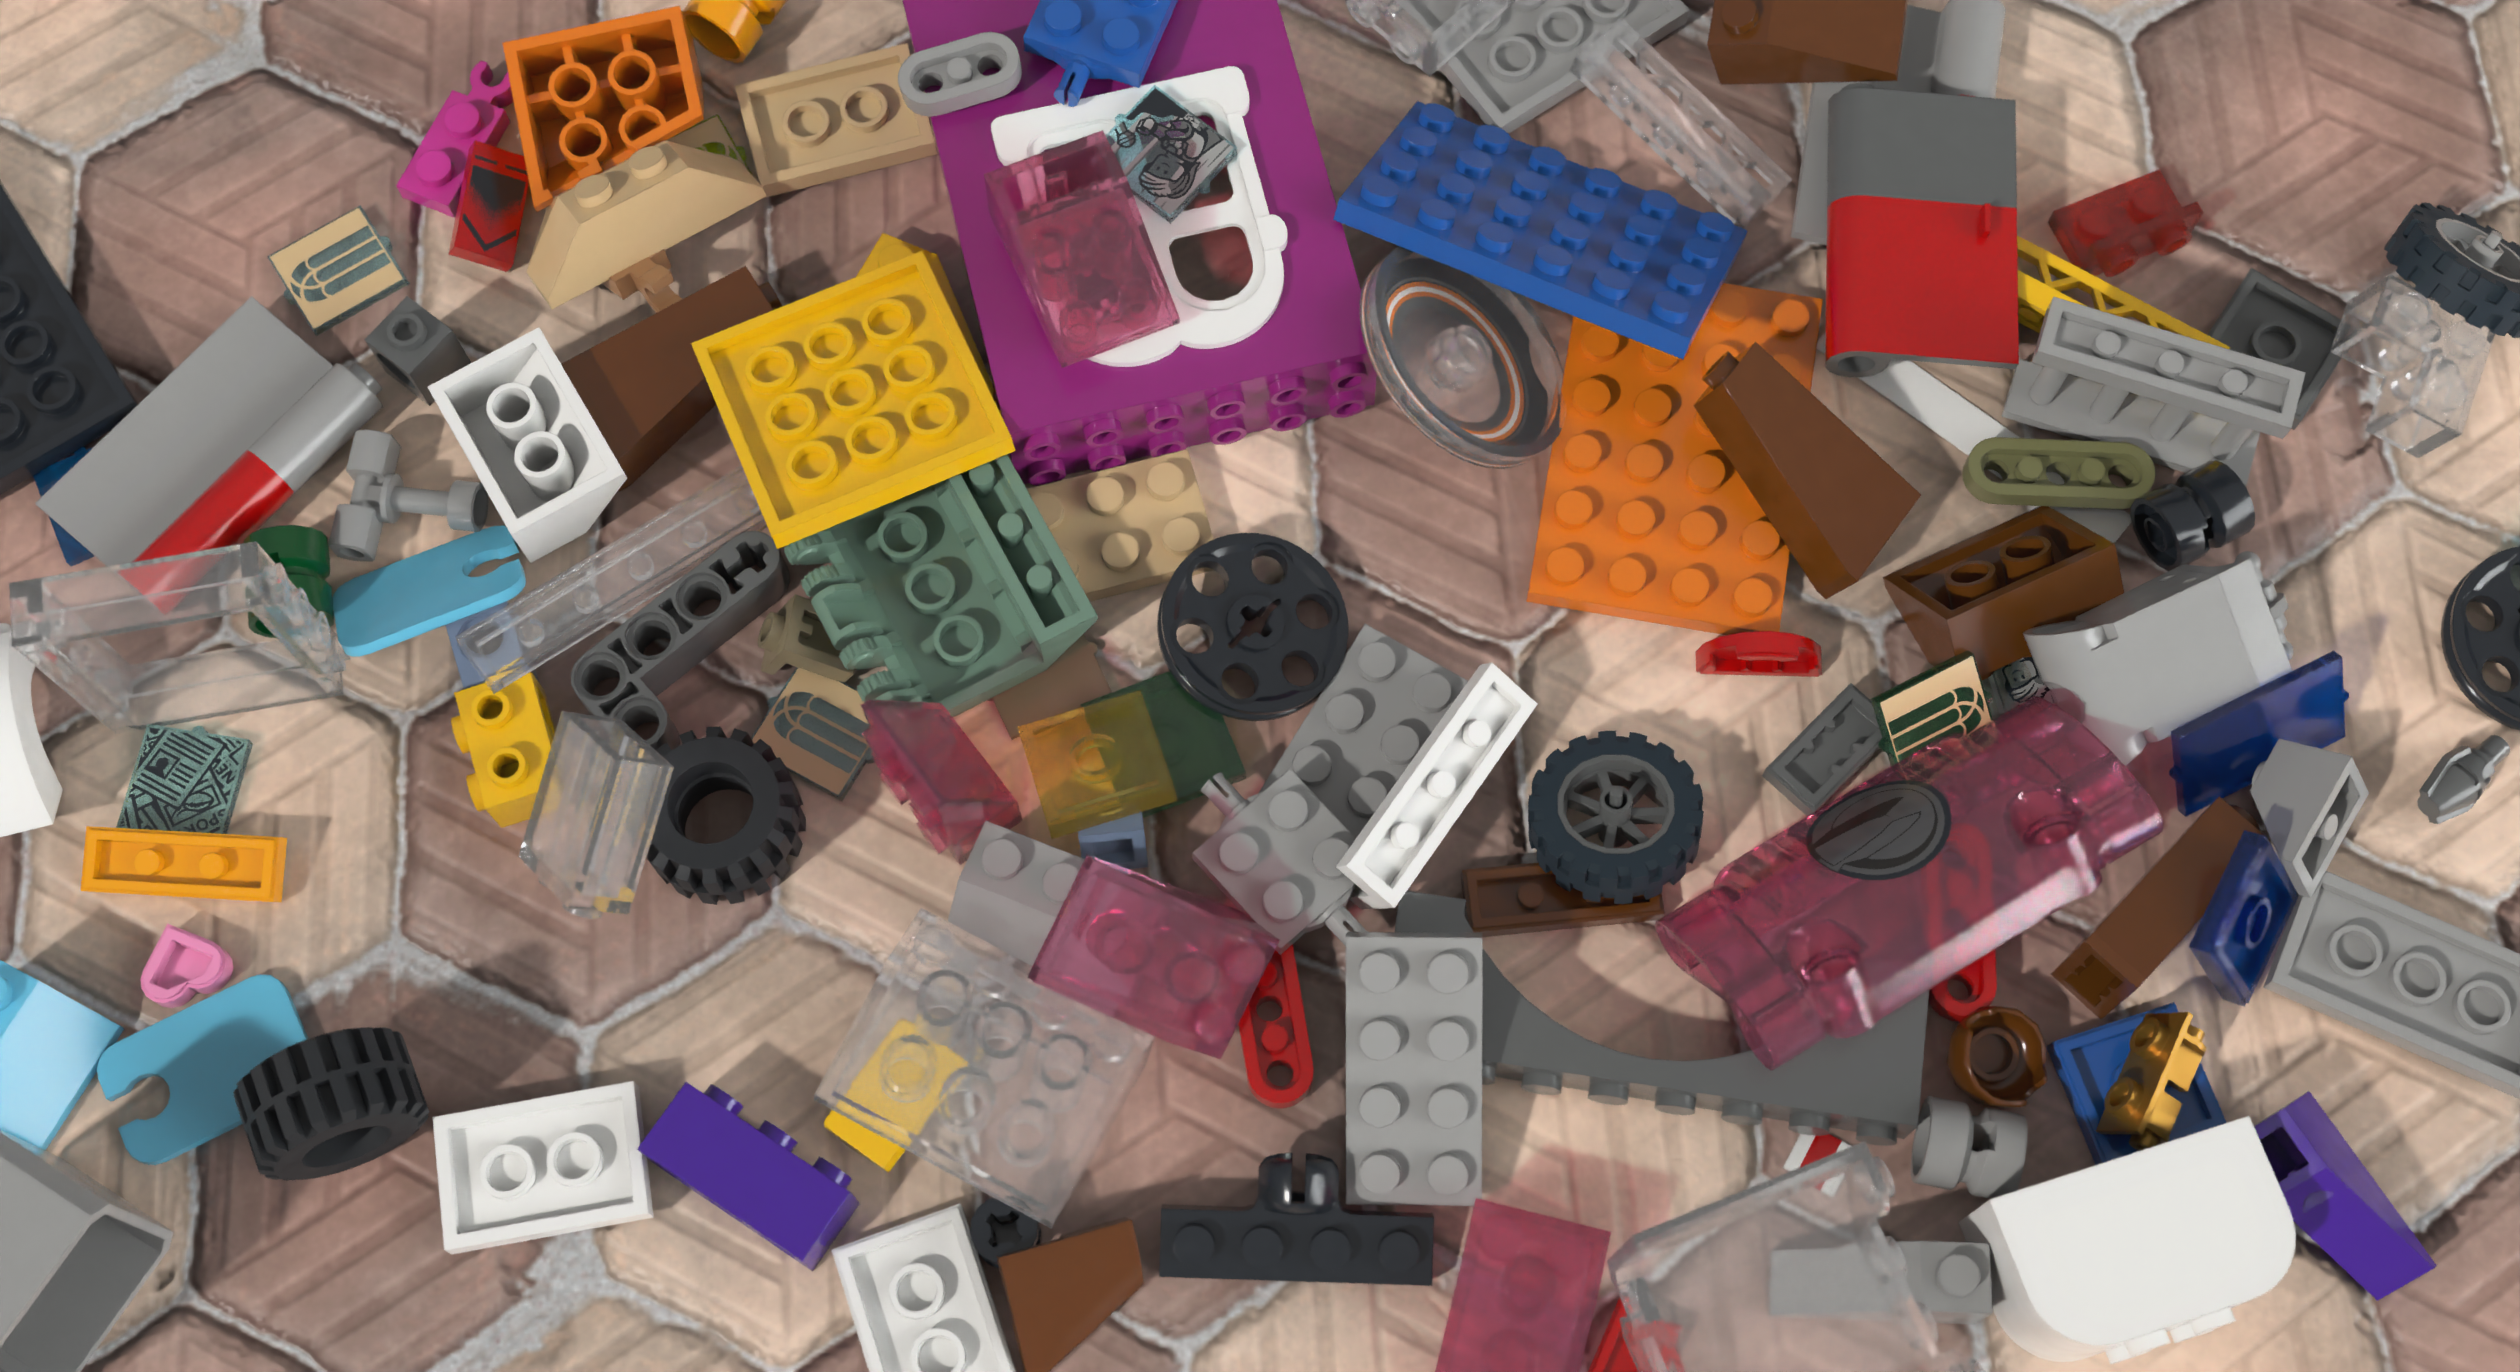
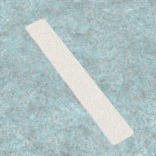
(1966, 426)

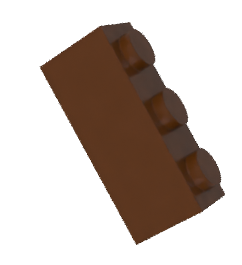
(2004, 583)

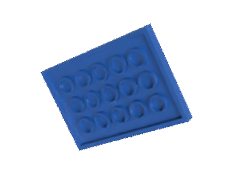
(1544, 227)

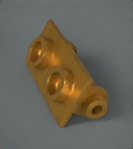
(2161, 1053)

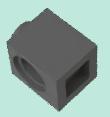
(416, 348)

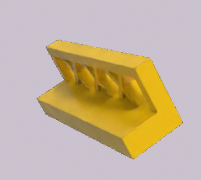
(2037, 295)

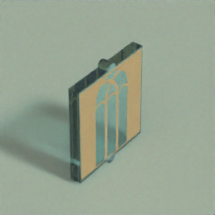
(338, 270)
(817, 731)

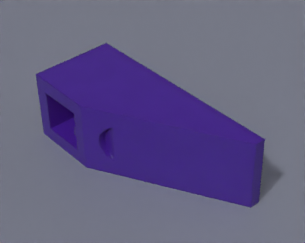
(2339, 1199)

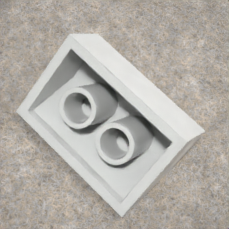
(531, 443)

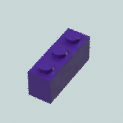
(751, 1173)

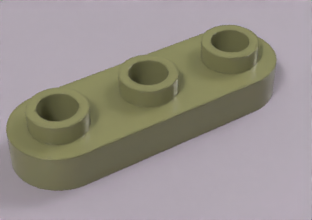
(2079, 463)

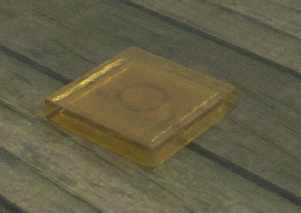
(1097, 764)

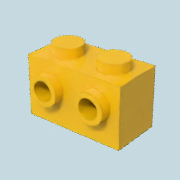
(507, 743)

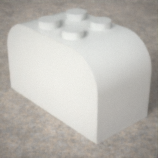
(2137, 1247)

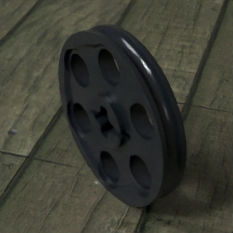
(2470, 648)
(1258, 654)

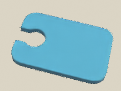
(425, 591)
(202, 1060)

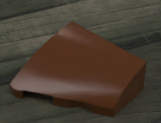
(1068, 1288)

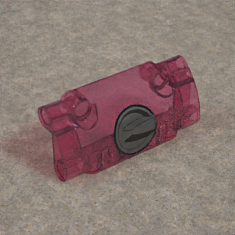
(1909, 878)

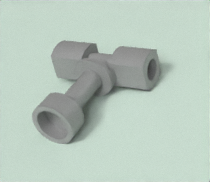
(381, 498)

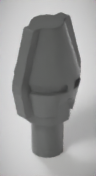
(2460, 779)

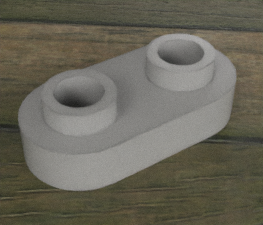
(959, 72)

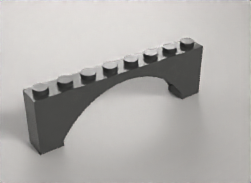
(1840, 1083)

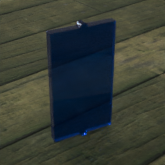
(2226, 745)

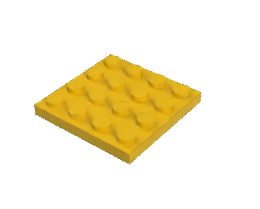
(852, 398)

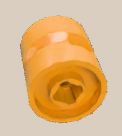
(730, 26)

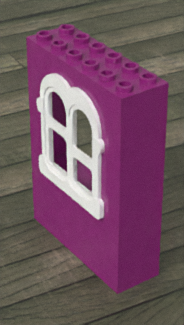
(1231, 365)

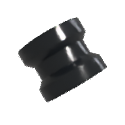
(1008, 1236)

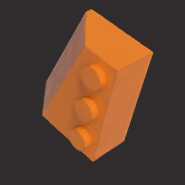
(601, 95)

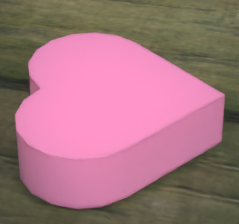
(184, 966)

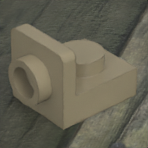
(799, 639)

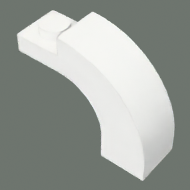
(27, 779)

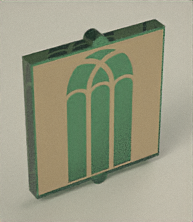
(1932, 705)

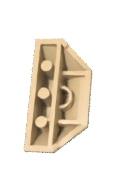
(633, 213)

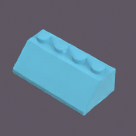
(45, 1055)

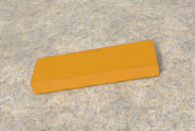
(183, 864)

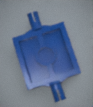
(1097, 40)

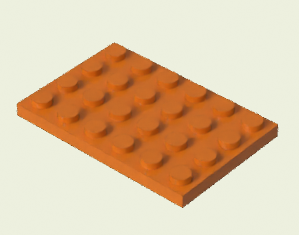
(1639, 493)

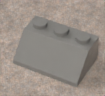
(1012, 890)

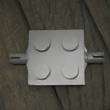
(1280, 859)

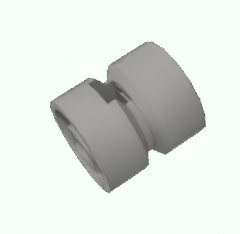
(1966, 1148)

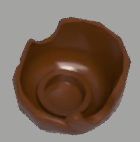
(1998, 1057)

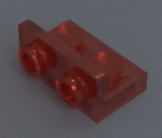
(2124, 224)

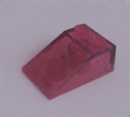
(1154, 956)
(1522, 1293)

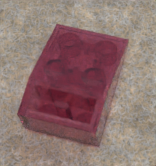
(1080, 248)
(940, 771)

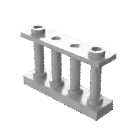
(2152, 389)

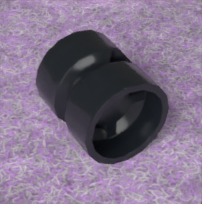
(2195, 513)

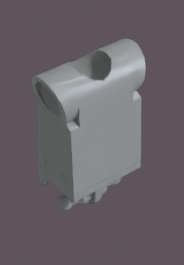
(2165, 652)

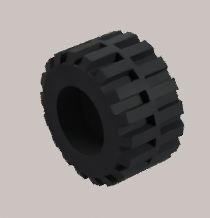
(754, 851)
(330, 1103)

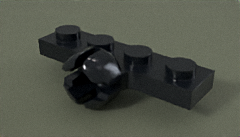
(1296, 1235)

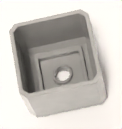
(66, 1259)

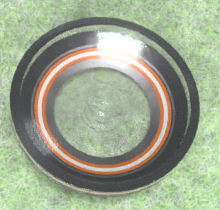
(1463, 360)

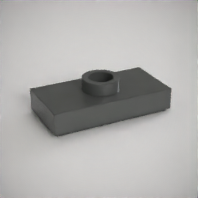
(1827, 752)

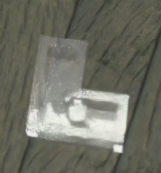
(2425, 362)

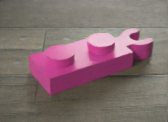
(440, 161)

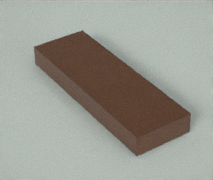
(1529, 900)

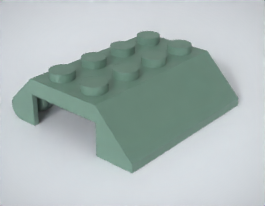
(946, 591)

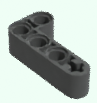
(690, 635)

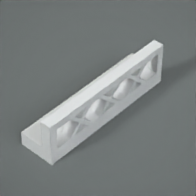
(1435, 788)

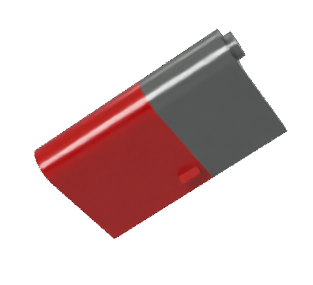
(1920, 230)

